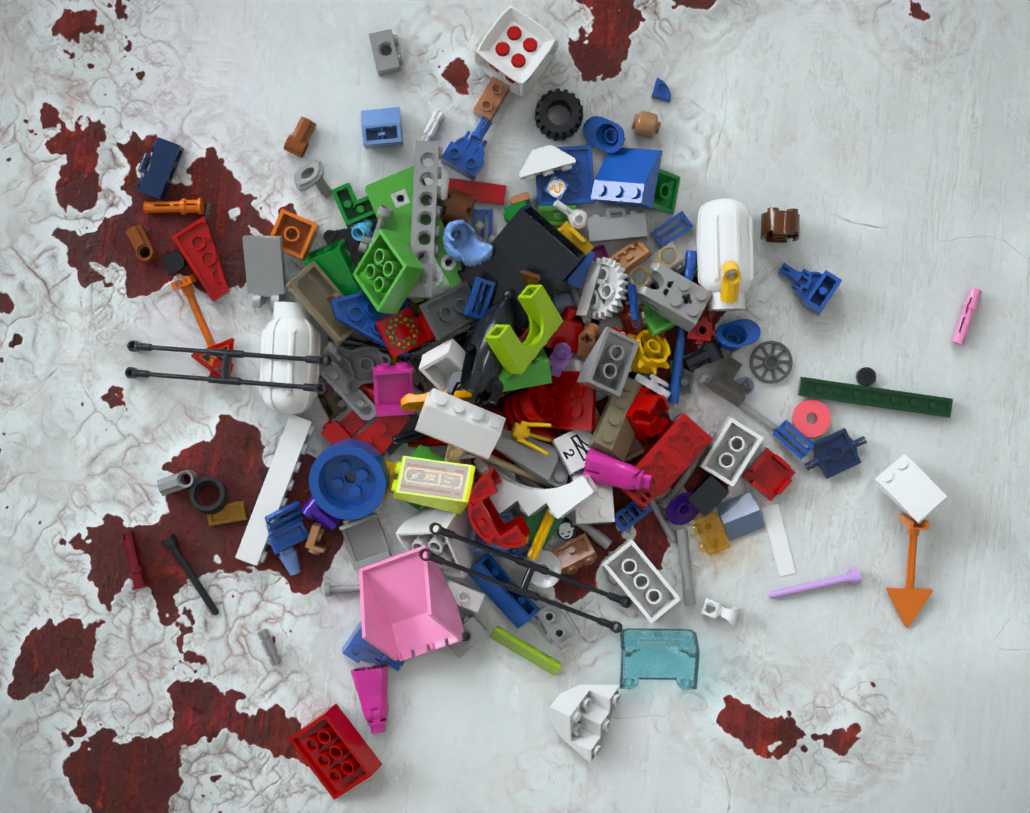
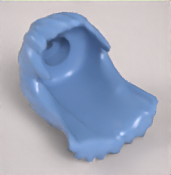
(464, 245)

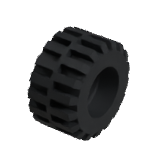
(558, 98)

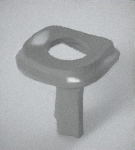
(315, 179)

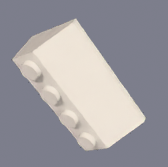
(460, 423)

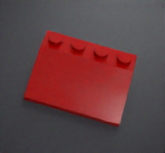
(335, 751)

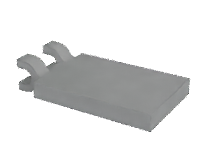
(264, 268)

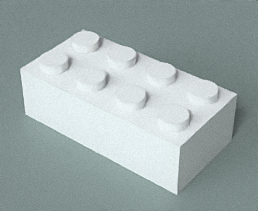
(640, 580)

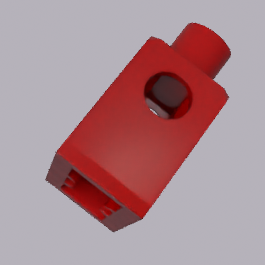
(567, 331)

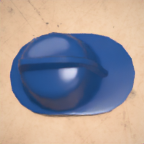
(604, 134)
(737, 334)

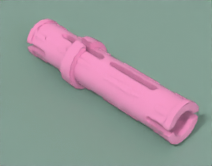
(969, 308)

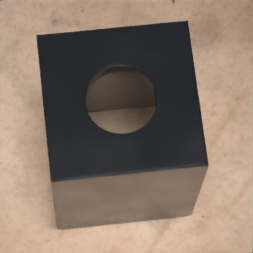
(707, 495)

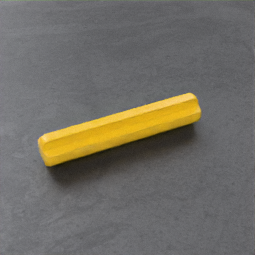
(541, 536)

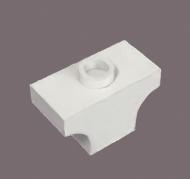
(466, 595)

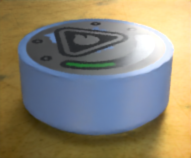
(747, 382)

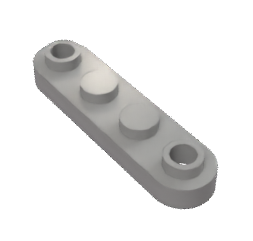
(338, 381)

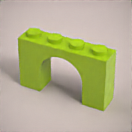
(543, 321)

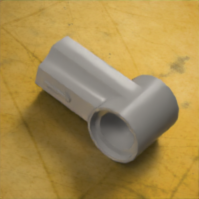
(176, 482)

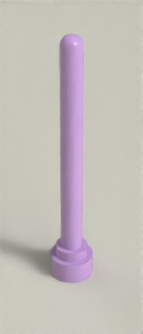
(851, 577)

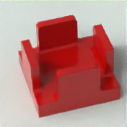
(644, 414)
(769, 474)

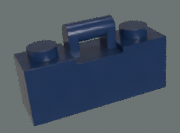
(162, 168)

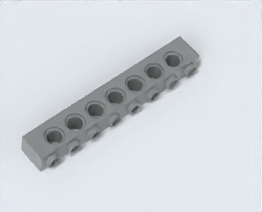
(425, 150)

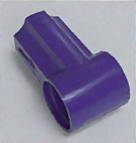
(314, 512)

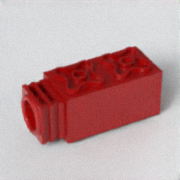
(669, 458)

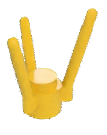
(521, 432)

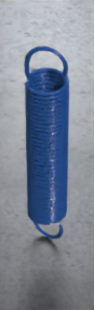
(633, 302)

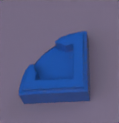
(661, 91)

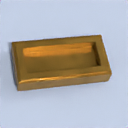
(230, 513)

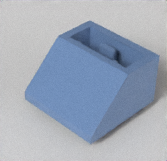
(381, 128)

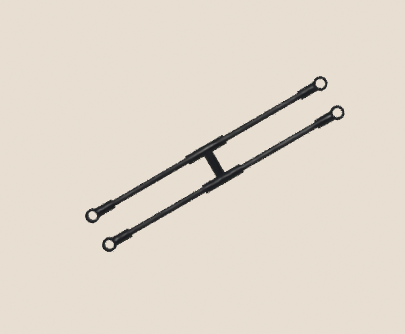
(224, 378)
(523, 589)

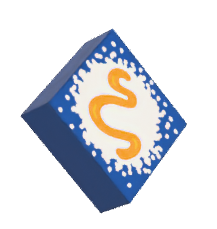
(556, 187)

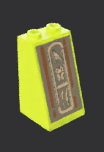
(433, 483)

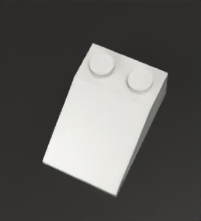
(911, 489)

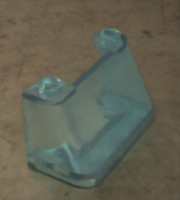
(658, 656)

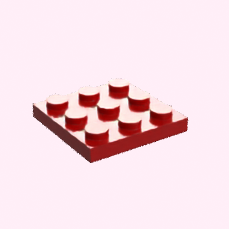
(573, 403)

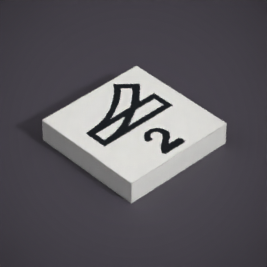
(573, 449)

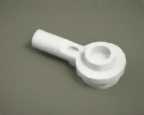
(577, 217)

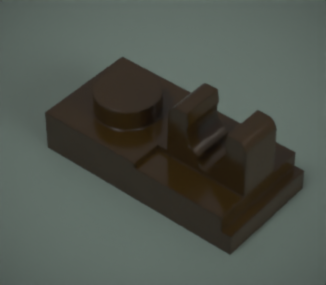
(329, 403)

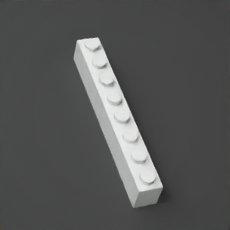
(275, 487)

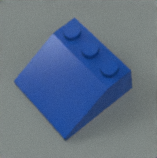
(628, 178)

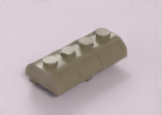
(315, 292)

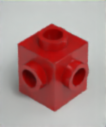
(708, 332)

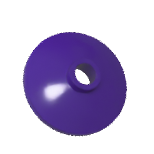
(681, 510)

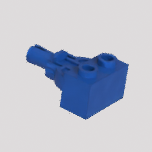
(465, 154)
(812, 287)
(361, 650)

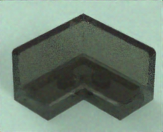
(723, 382)

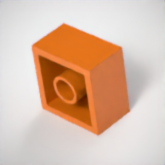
(296, 234)

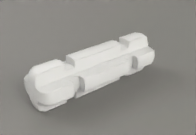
(432, 126)

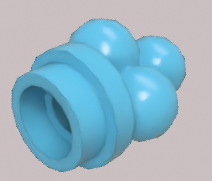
(364, 228)

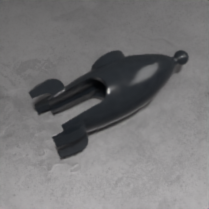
(480, 363)

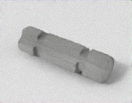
(269, 647)

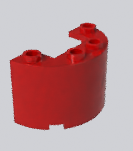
(487, 520)

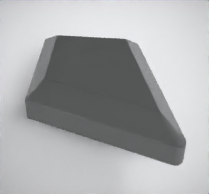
(687, 379)

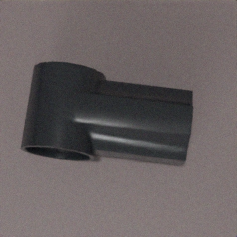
(707, 354)

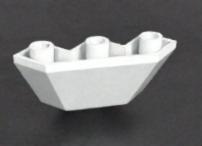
(585, 716)

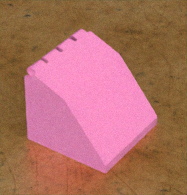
(407, 606)

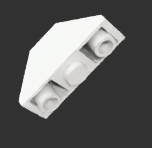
(545, 162)

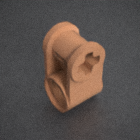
(587, 340)

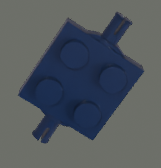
(835, 453)

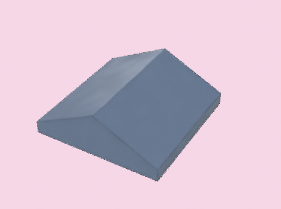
(740, 516)

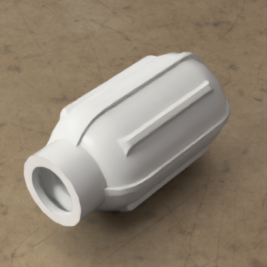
(723, 236)
(292, 335)

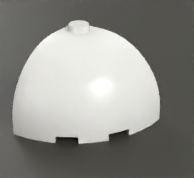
(416, 533)

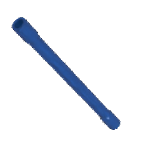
(674, 387)

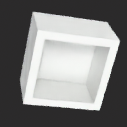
(442, 363)

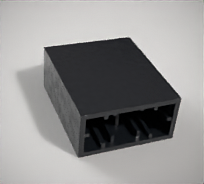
(529, 245)

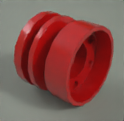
(530, 405)

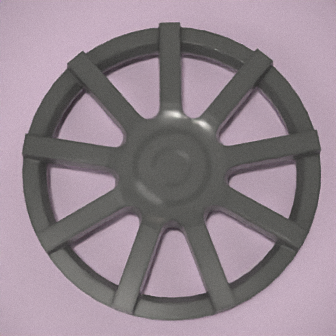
(771, 362)

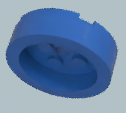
(335, 492)

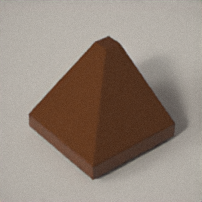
(530, 278)

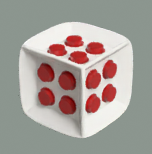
(516, 50)

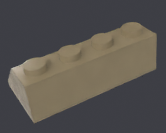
(613, 432)

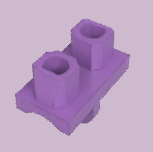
(560, 358)

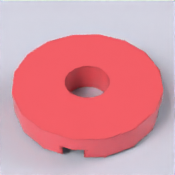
(822, 415)

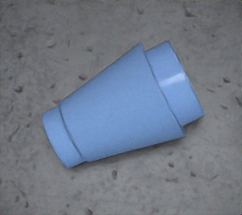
(290, 560)

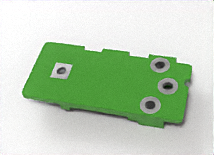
(386, 193)

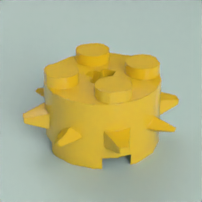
(650, 353)

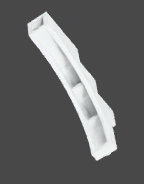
(532, 500)

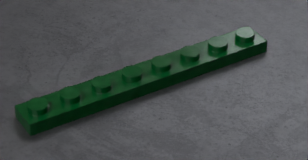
(875, 397)

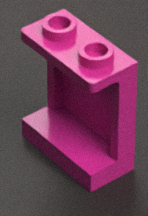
(390, 386)

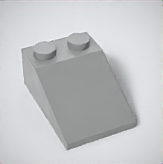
(609, 363)

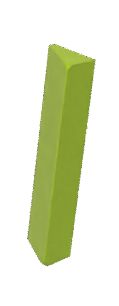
(526, 650)

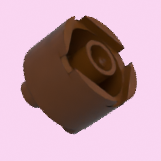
(457, 206)
(780, 225)

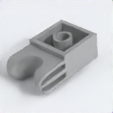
(676, 298)

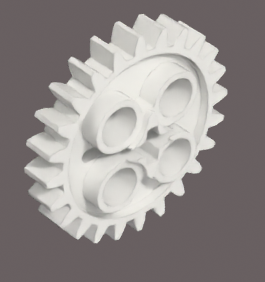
(608, 289)

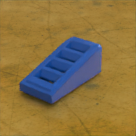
(577, 276)
(621, 526)

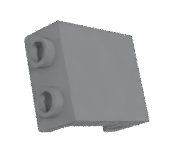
(365, 541)

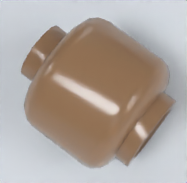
(646, 124)

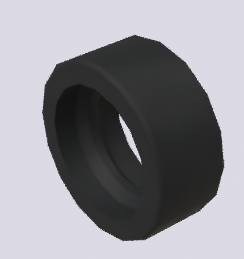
(198, 485)

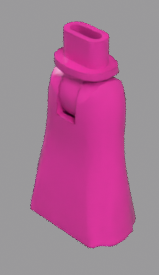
(613, 472)
(373, 694)

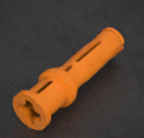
(183, 206)

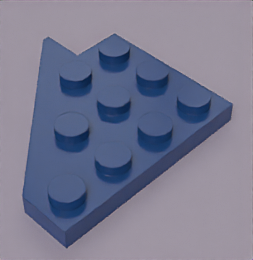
(361, 315)

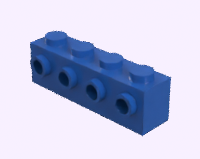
(515, 606)

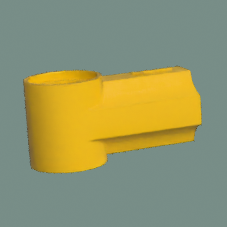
(730, 283)

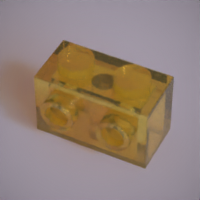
(711, 533)

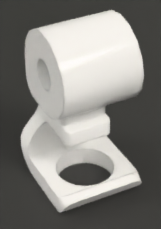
(714, 609)

